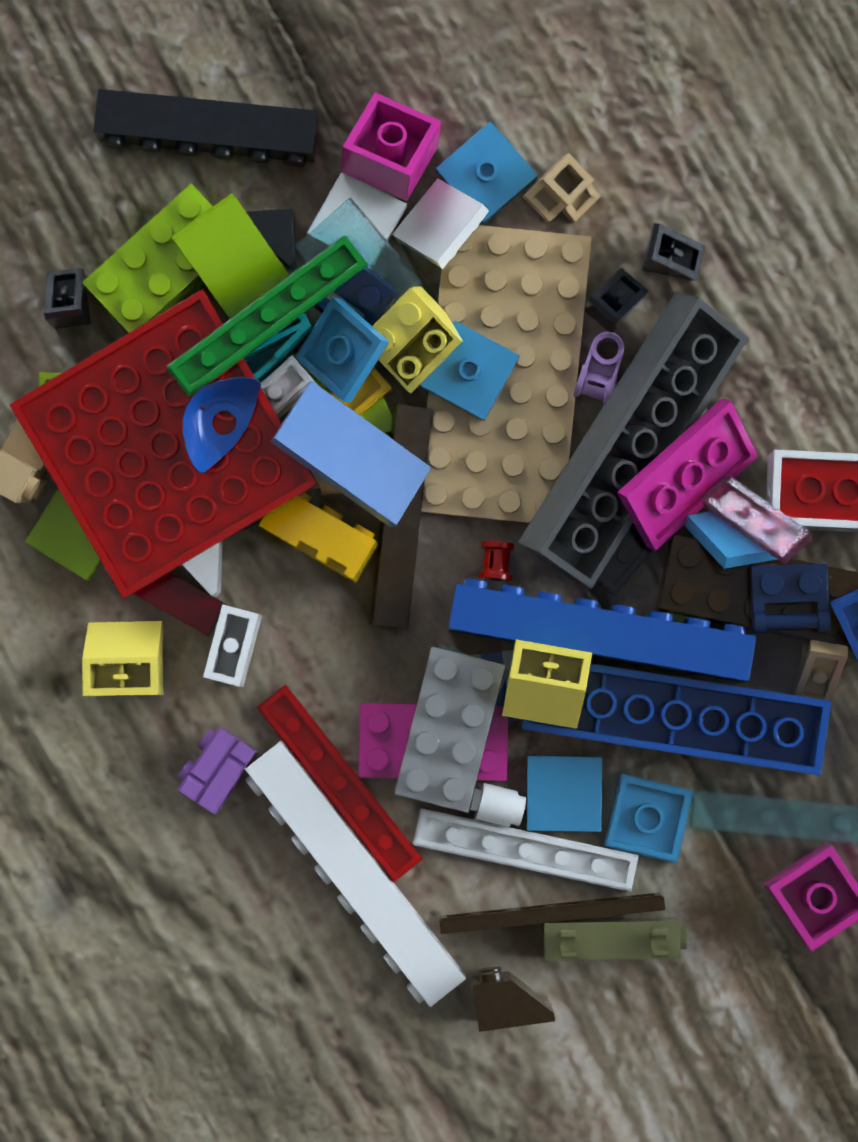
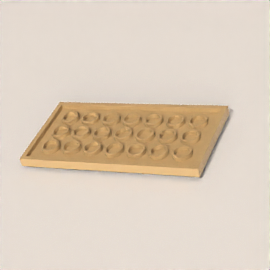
(531, 299)

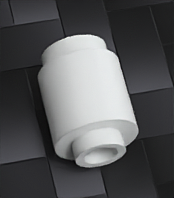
(498, 805)

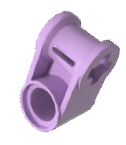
(600, 370)

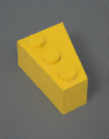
(322, 536)

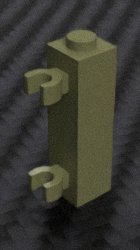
(614, 939)

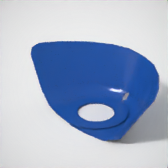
(200, 438)

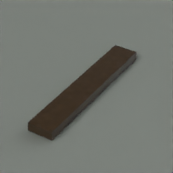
(399, 544)
(551, 913)

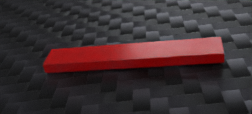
(339, 783)

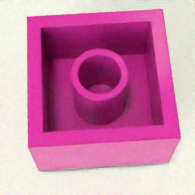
(390, 146)
(816, 896)

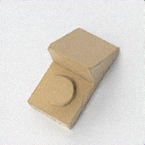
(820, 669)

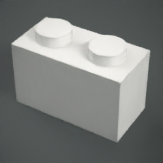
(232, 646)

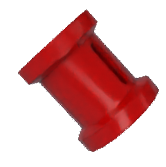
(496, 560)

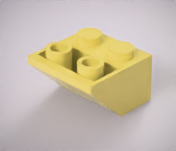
(418, 337)
(123, 659)
(546, 684)

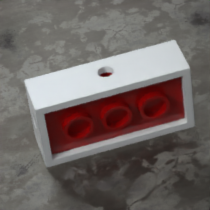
(815, 488)

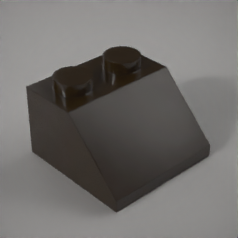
(507, 1001)

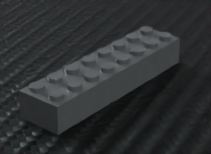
(645, 413)

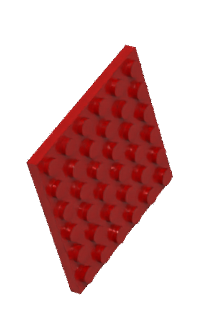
(121, 456)

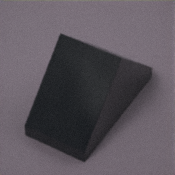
(279, 232)
(672, 254)
(66, 299)
(615, 300)

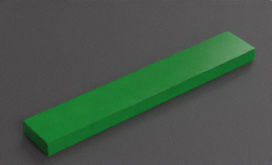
(266, 316)

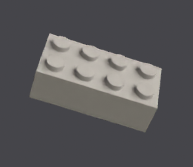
(449, 729)

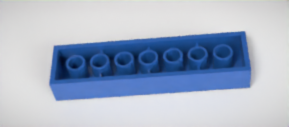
(604, 633)
(700, 719)

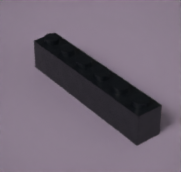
(206, 126)

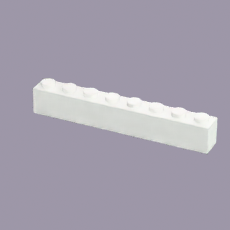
(356, 874)

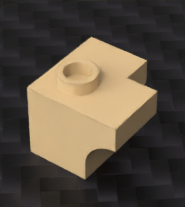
(563, 188)

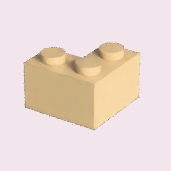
(21, 468)

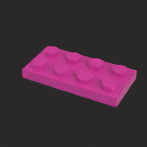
(685, 471)
(386, 734)

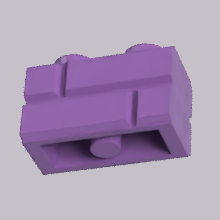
(217, 769)

